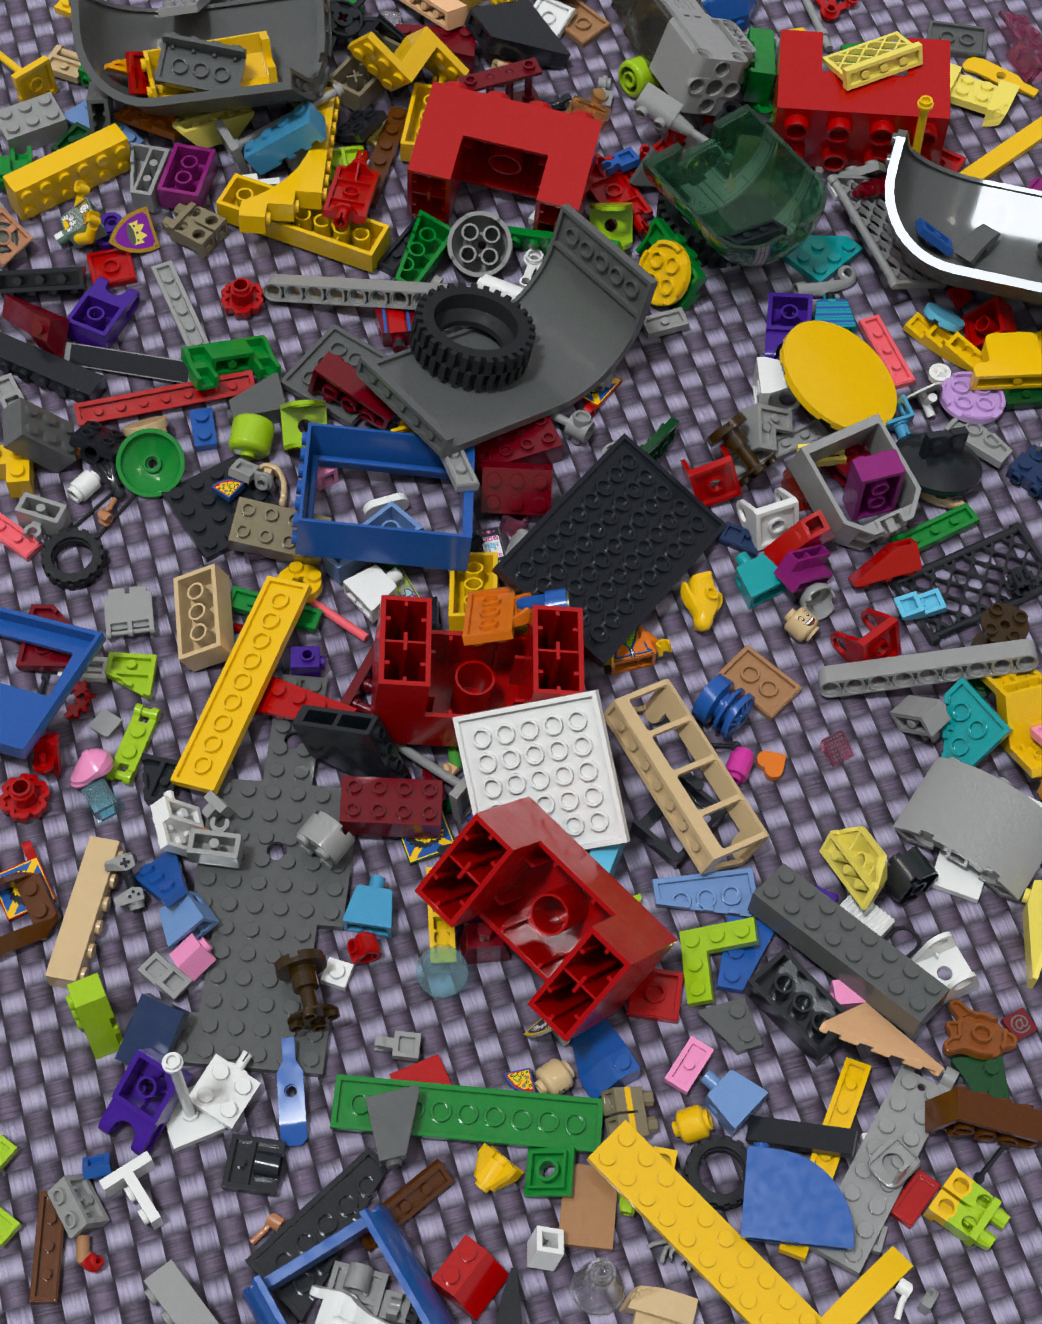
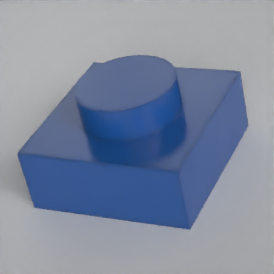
(97, 1166)

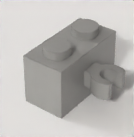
(41, 516)
(921, 716)
(215, 846)

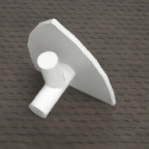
(926, 400)

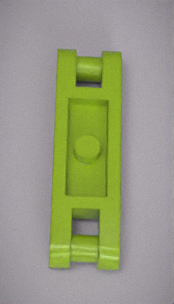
(134, 744)

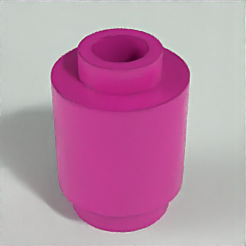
(740, 764)

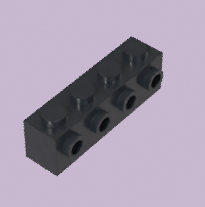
(43, 279)

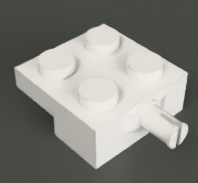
(174, 821)
(224, 1089)

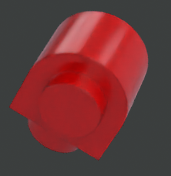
(364, 948)

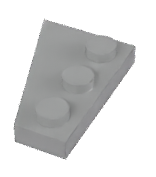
(983, 443)

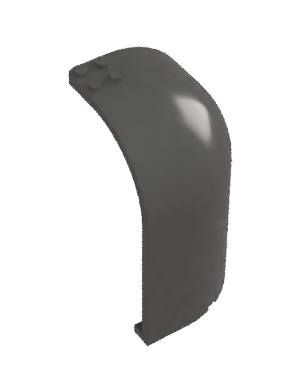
(297, 33)
(957, 207)

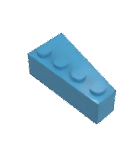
(286, 138)

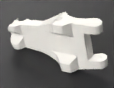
(342, 1308)

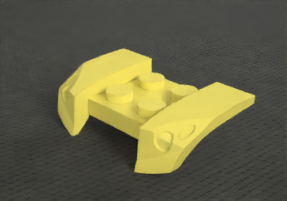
(981, 95)

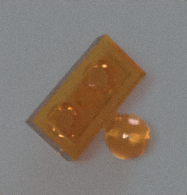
(593, 107)

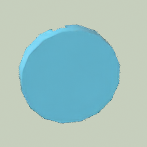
(945, 317)

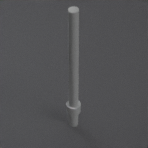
(818, 25)

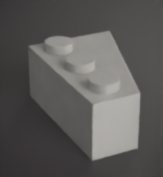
(146, 172)

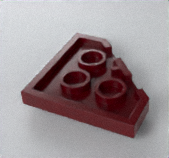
(39, 658)

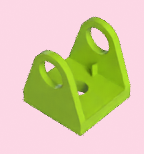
(622, 213)
(293, 413)

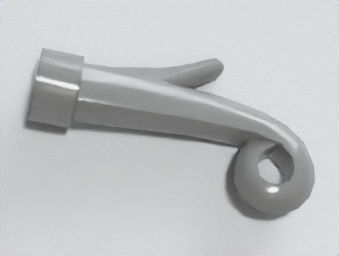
(821, 288)

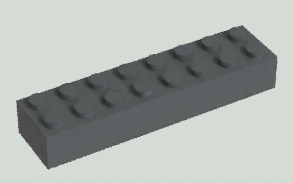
(848, 950)

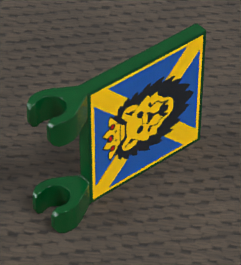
(422, 849)

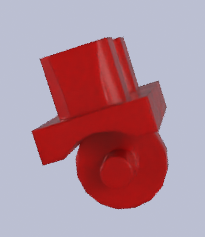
(48, 754)

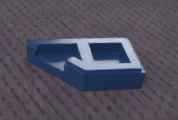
(737, 539)

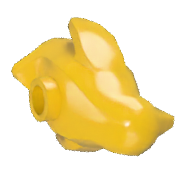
(701, 600)

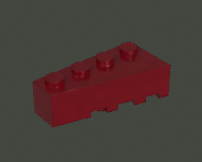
(457, 40)
(339, 383)

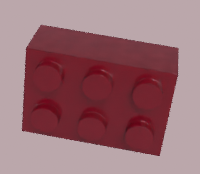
(516, 488)

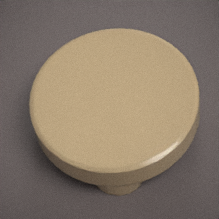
(157, 422)

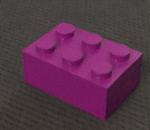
(187, 176)
(873, 484)

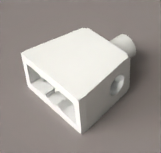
(368, 586)

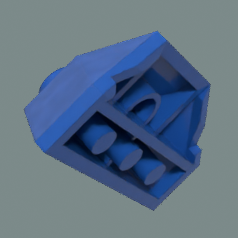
(737, 11)

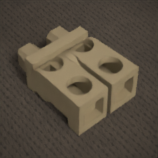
(196, 228)

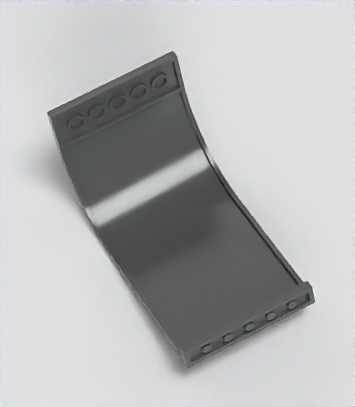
(586, 317)

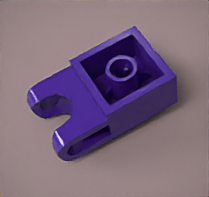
(783, 314)
(101, 315)
(140, 1104)

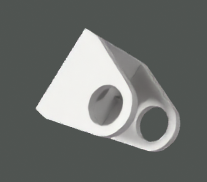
(770, 383)
(760, 520)
(947, 957)

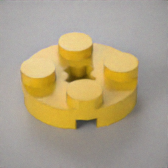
(306, 574)

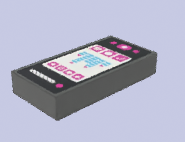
(492, 540)

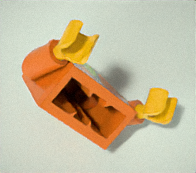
(638, 652)

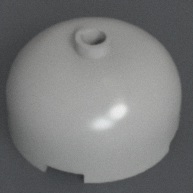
(464, 242)

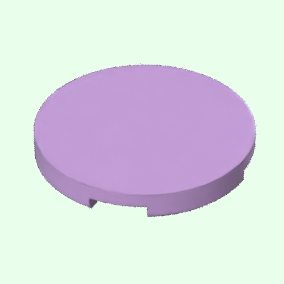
(969, 404)

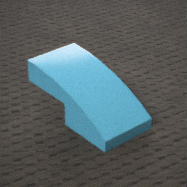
(920, 605)

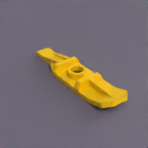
(993, 72)

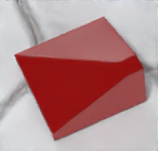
(959, 296)

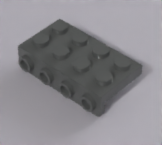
(199, 64)

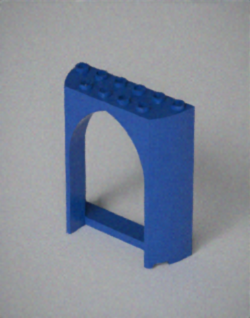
(393, 1247)

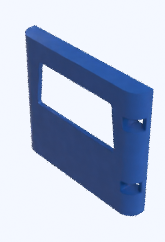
(27, 713)

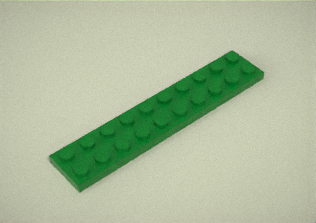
(478, 1114)

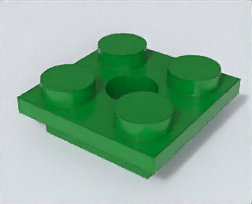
(560, 1182)

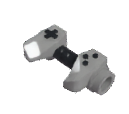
(133, 896)

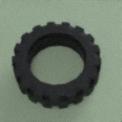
(70, 538)
(716, 1145)

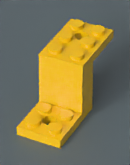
(414, 52)
(1021, 708)

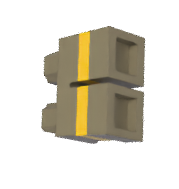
(631, 1101)

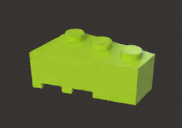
(94, 1015)

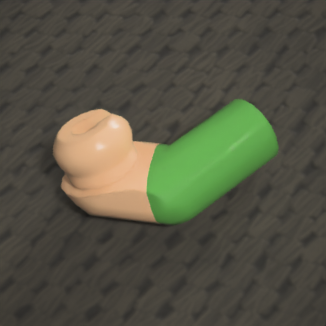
(455, 763)

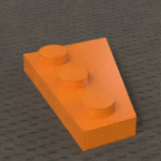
(149, 122)

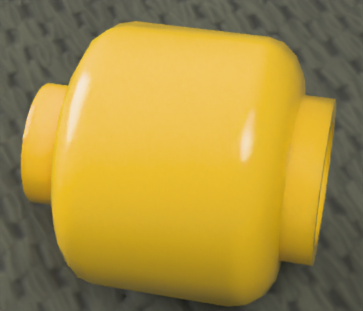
(692, 1124)

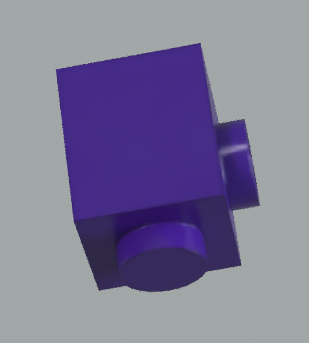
(307, 661)

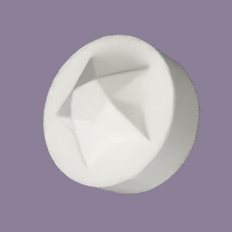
(938, 373)

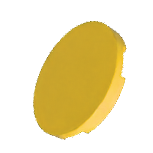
(671, 267)

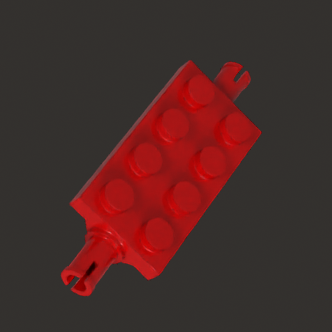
(618, 189)
(351, 192)

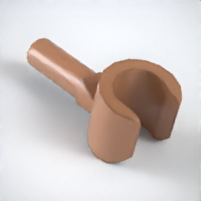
(104, 515)
(273, 1222)

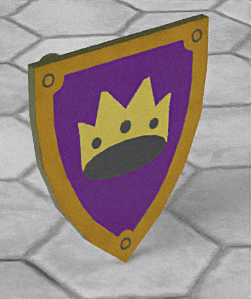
(135, 232)

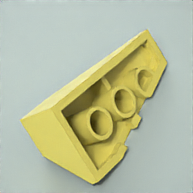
(1033, 931)

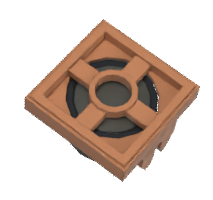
(10, 233)

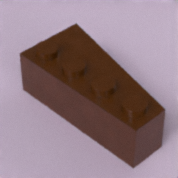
(984, 1118)

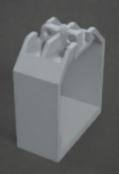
(819, 496)

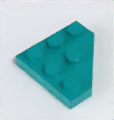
(823, 256)
(973, 726)

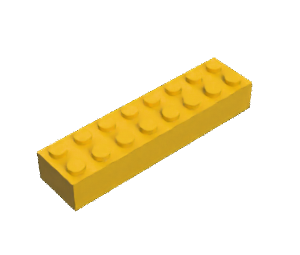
(354, 245)

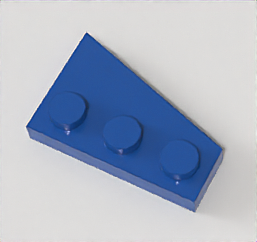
(163, 879)
(740, 963)

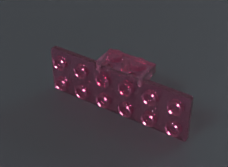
(1027, 51)

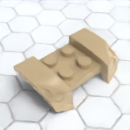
(659, 1306)

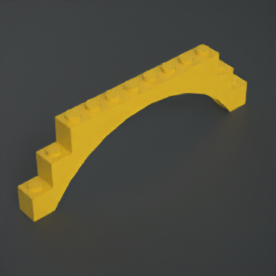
(302, 188)

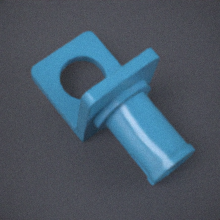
(901, 424)

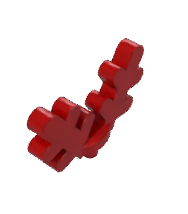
(81, 704)

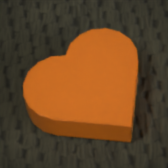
(772, 764)

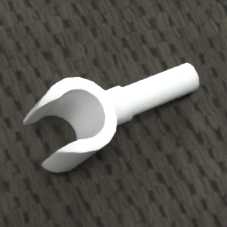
(903, 1288)

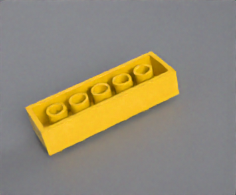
(53, 177)

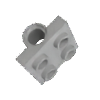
(361, 1280)

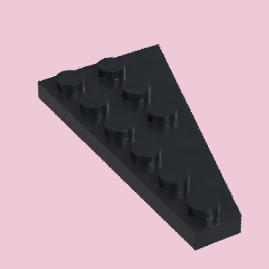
(319, 1219)

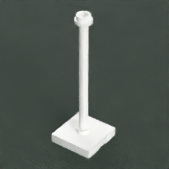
(186, 1123)

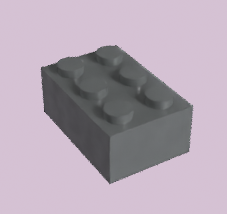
(38, 435)

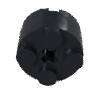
(909, 875)

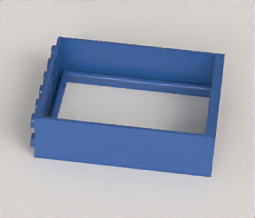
(384, 453)

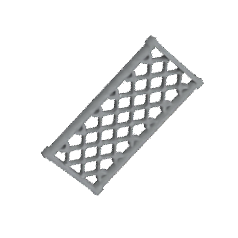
(870, 239)

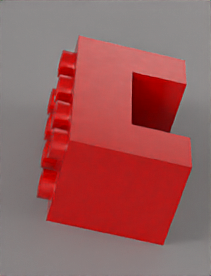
(857, 125)
(502, 148)
(431, 677)
(551, 909)

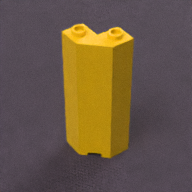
(258, 68)

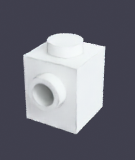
(545, 1248)

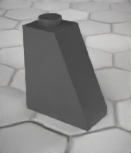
(99, 108)
(259, 399)
(392, 1123)

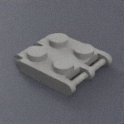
(129, 612)

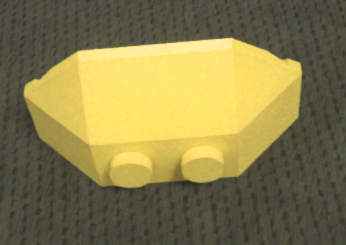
(201, 127)
(857, 862)

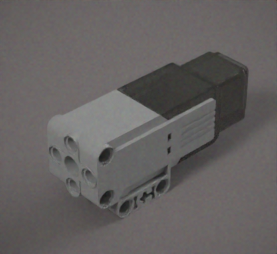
(688, 50)

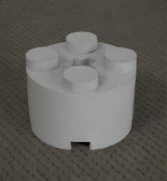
(324, 838)

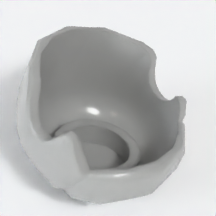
(818, 600)

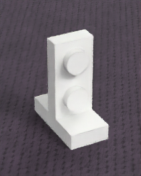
(128, 1176)

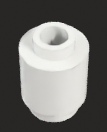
(84, 486)

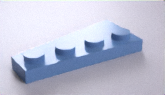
(80, 114)
(711, 892)

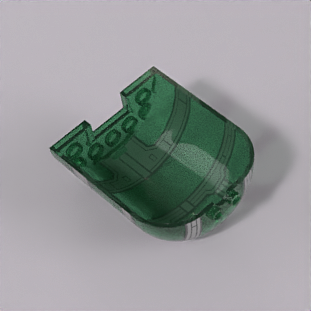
(738, 182)

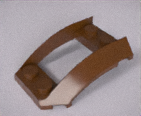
(39, 907)

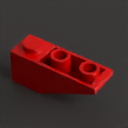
(805, 533)
(891, 561)

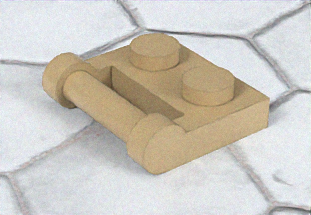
(65, 64)

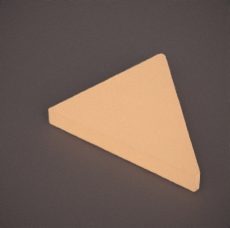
(870, 1028)

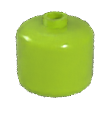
(635, 75)
(251, 436)

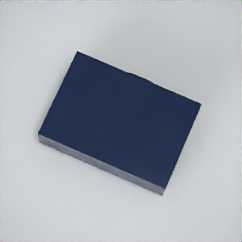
(153, 1026)

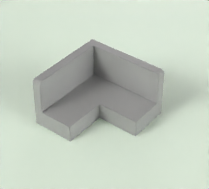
(763, 424)

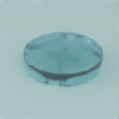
(442, 971)

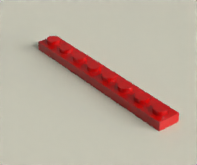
(161, 399)

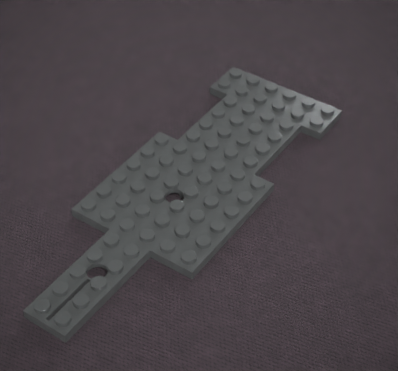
(267, 912)

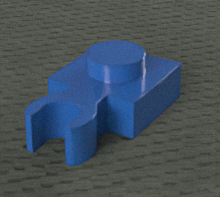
(622, 160)

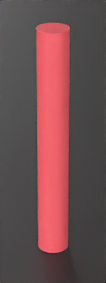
(341, 621)

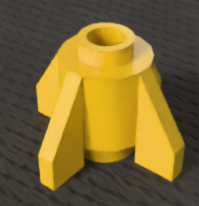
(494, 1170)

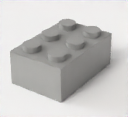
(32, 123)

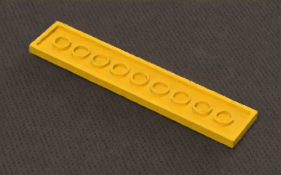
(241, 685)
(697, 1231)

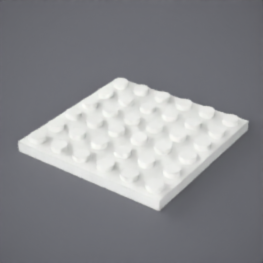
(553, 754)

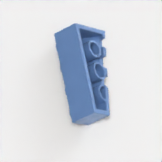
(388, 516)

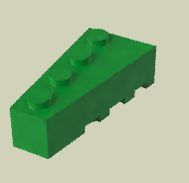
(761, 71)
(424, 249)

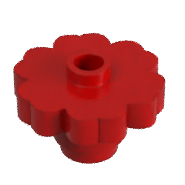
(242, 298)
(24, 798)

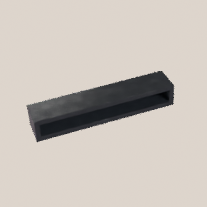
(49, 371)

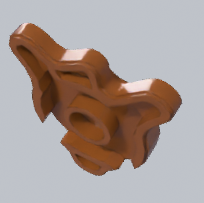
(976, 1034)

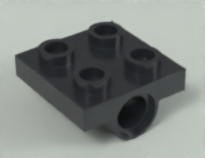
(360, 125)
(95, 436)
(254, 1165)

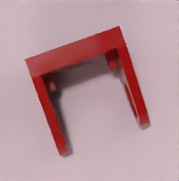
(701, 477)
(878, 643)

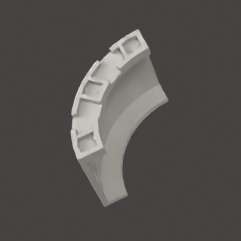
(977, 823)

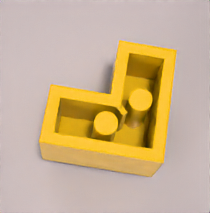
(17, 473)

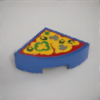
(228, 489)
(520, 1080)

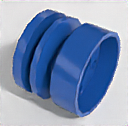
(720, 704)

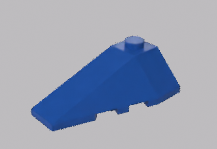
(603, 1060)

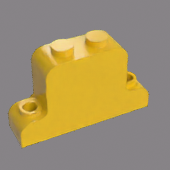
(1008, 362)

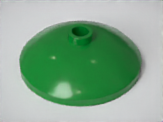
(135, 457)

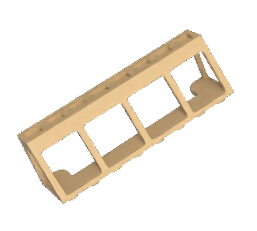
(664, 781)

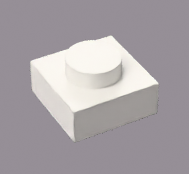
(337, 974)

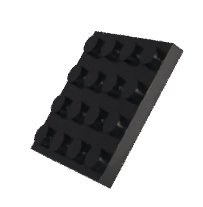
(205, 514)

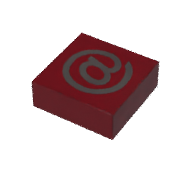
(1019, 1024)

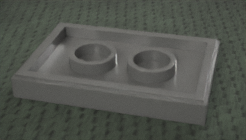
(965, 40)

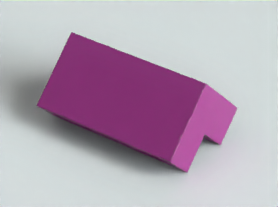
(804, 567)

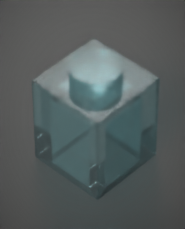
(100, 800)

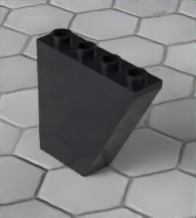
(517, 33)
(350, 742)

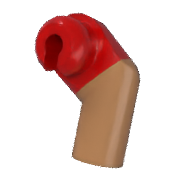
(85, 1257)

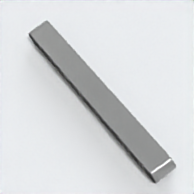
(347, 287)
(928, 668)

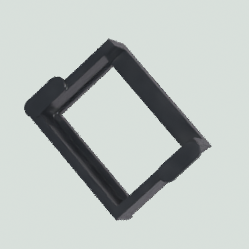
(387, 29)
(641, 828)

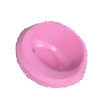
(90, 766)

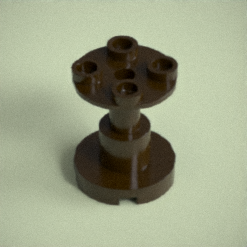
(736, 442)
(1002, 624)
(302, 974)

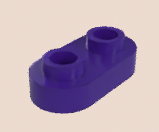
(110, 221)

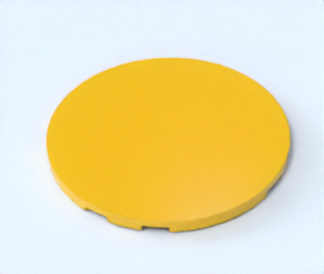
(836, 375)

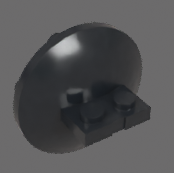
(942, 461)

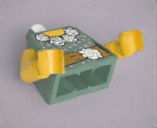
(83, 222)

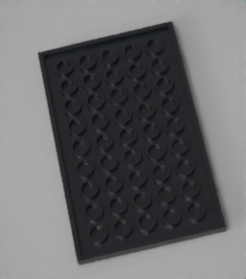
(614, 545)

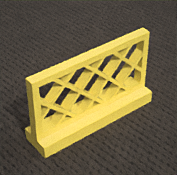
(873, 68)

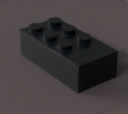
(796, 1005)

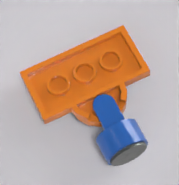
(497, 611)

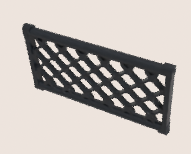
(987, 546)

